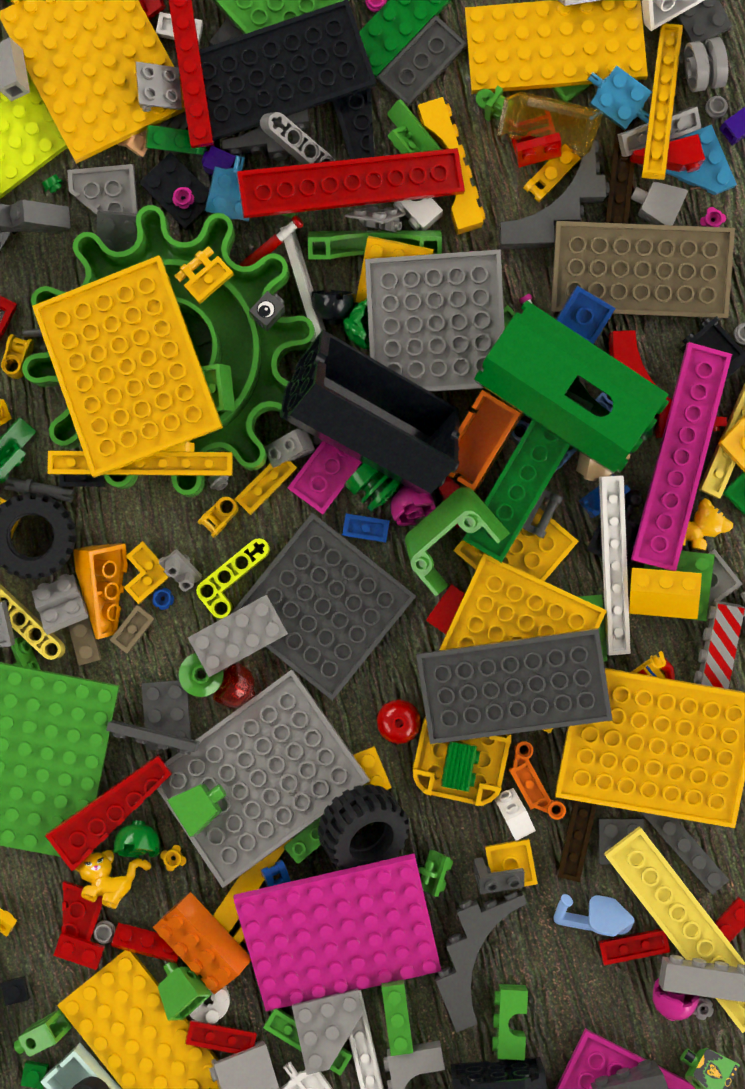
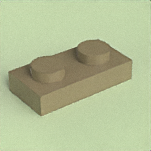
(132, 629)
(84, 642)

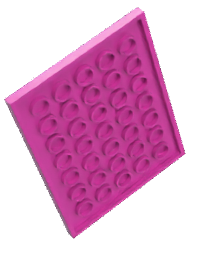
(338, 932)

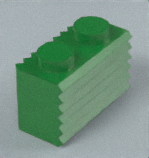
(459, 766)

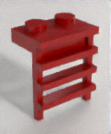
(536, 149)

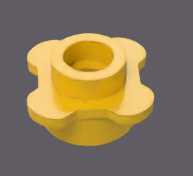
(172, 864)

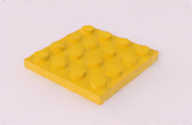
(529, 552)

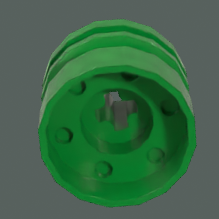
(374, 483)

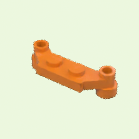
(530, 784)

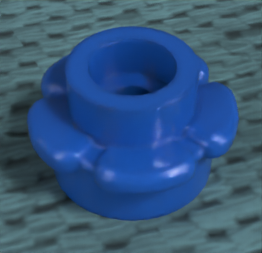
(157, 602)

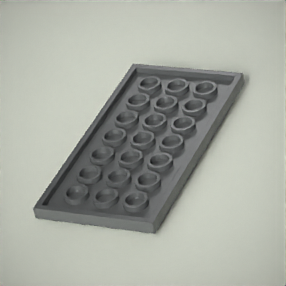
(514, 686)

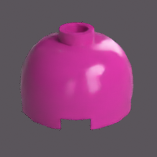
(409, 505)
(672, 1004)

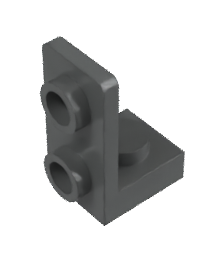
(497, 881)

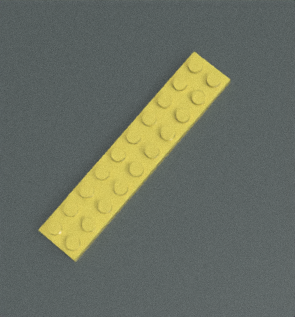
(674, 908)

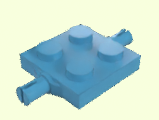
(620, 97)
(224, 191)

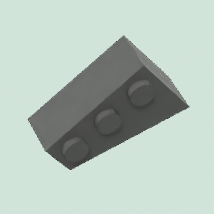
(644, 1076)

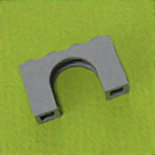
(12, 70)
(424, 1059)

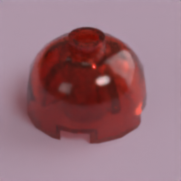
(236, 687)

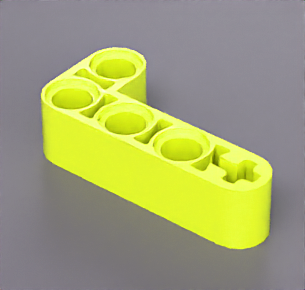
(236, 573)

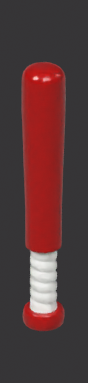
(273, 242)

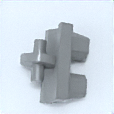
(180, 568)

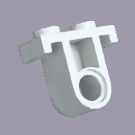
(514, 814)

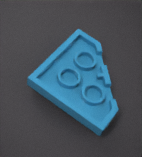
(715, 171)

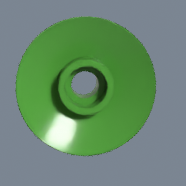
(194, 685)

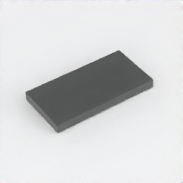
(421, 61)

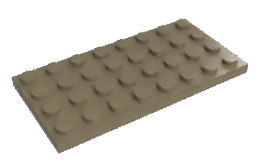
(645, 267)

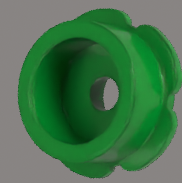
(52, 184)

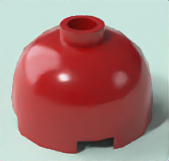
(407, 715)

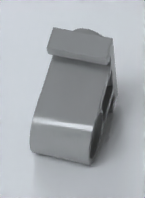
(289, 447)

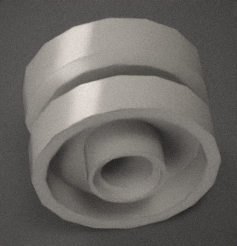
(706, 64)

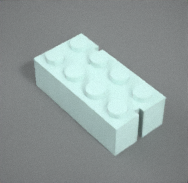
(74, 1068)

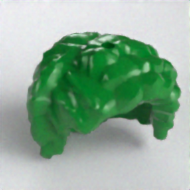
(357, 325)

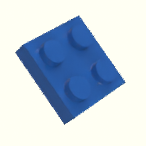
(585, 314)

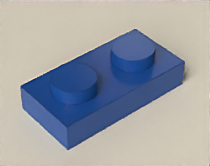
(365, 528)

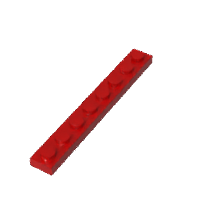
(191, 73)

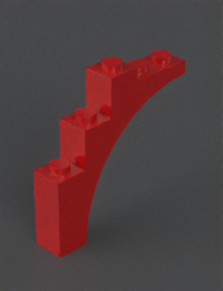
(624, 349)

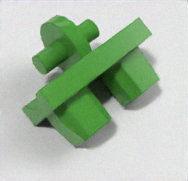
(491, 103)
(434, 872)

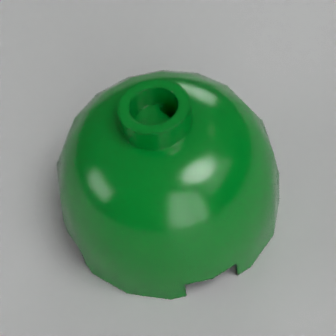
(137, 840)

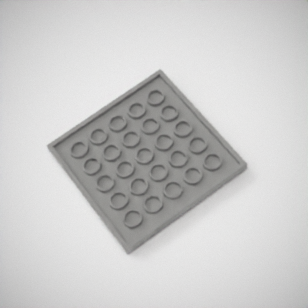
(435, 315)

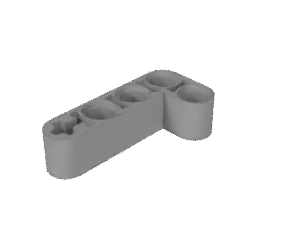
(299, 141)

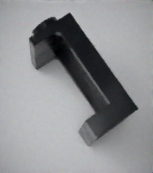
(715, 337)

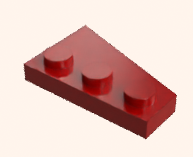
(78, 913)

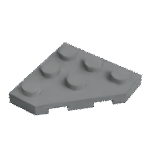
(105, 188)
(325, 1027)

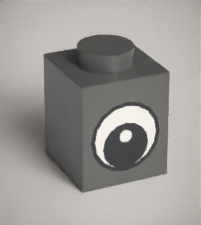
(267, 310)

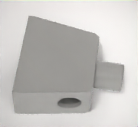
(660, 203)

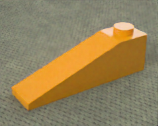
(100, 579)

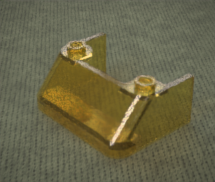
(541, 116)

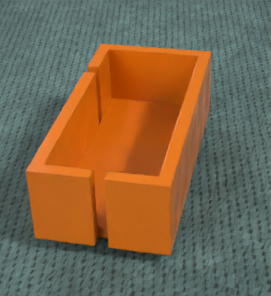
(483, 437)
(202, 943)

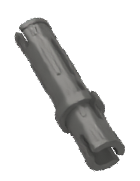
(28, 486)

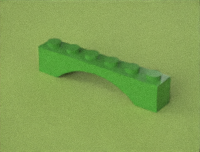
(352, 243)

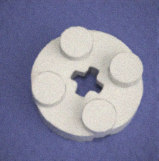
(213, 1012)

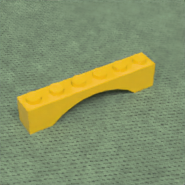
(436, 120)

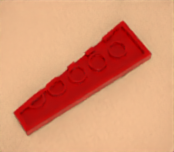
(92, 824)

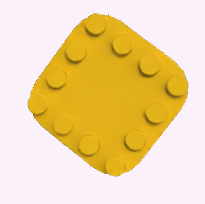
(489, 772)

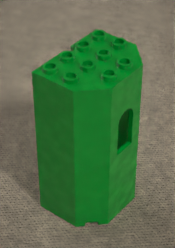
(536, 366)

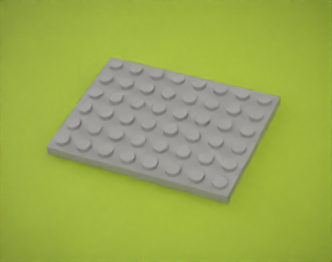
(278, 775)

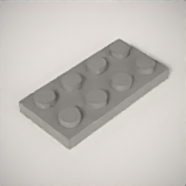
(237, 635)

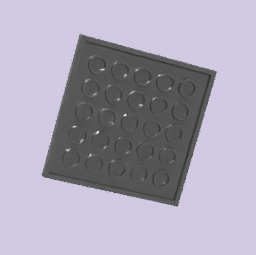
(330, 603)

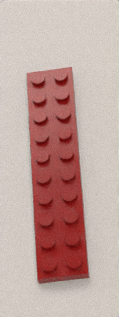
(350, 182)

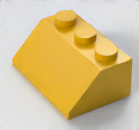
(665, 593)

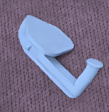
(604, 918)

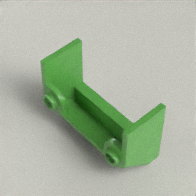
(460, 508)

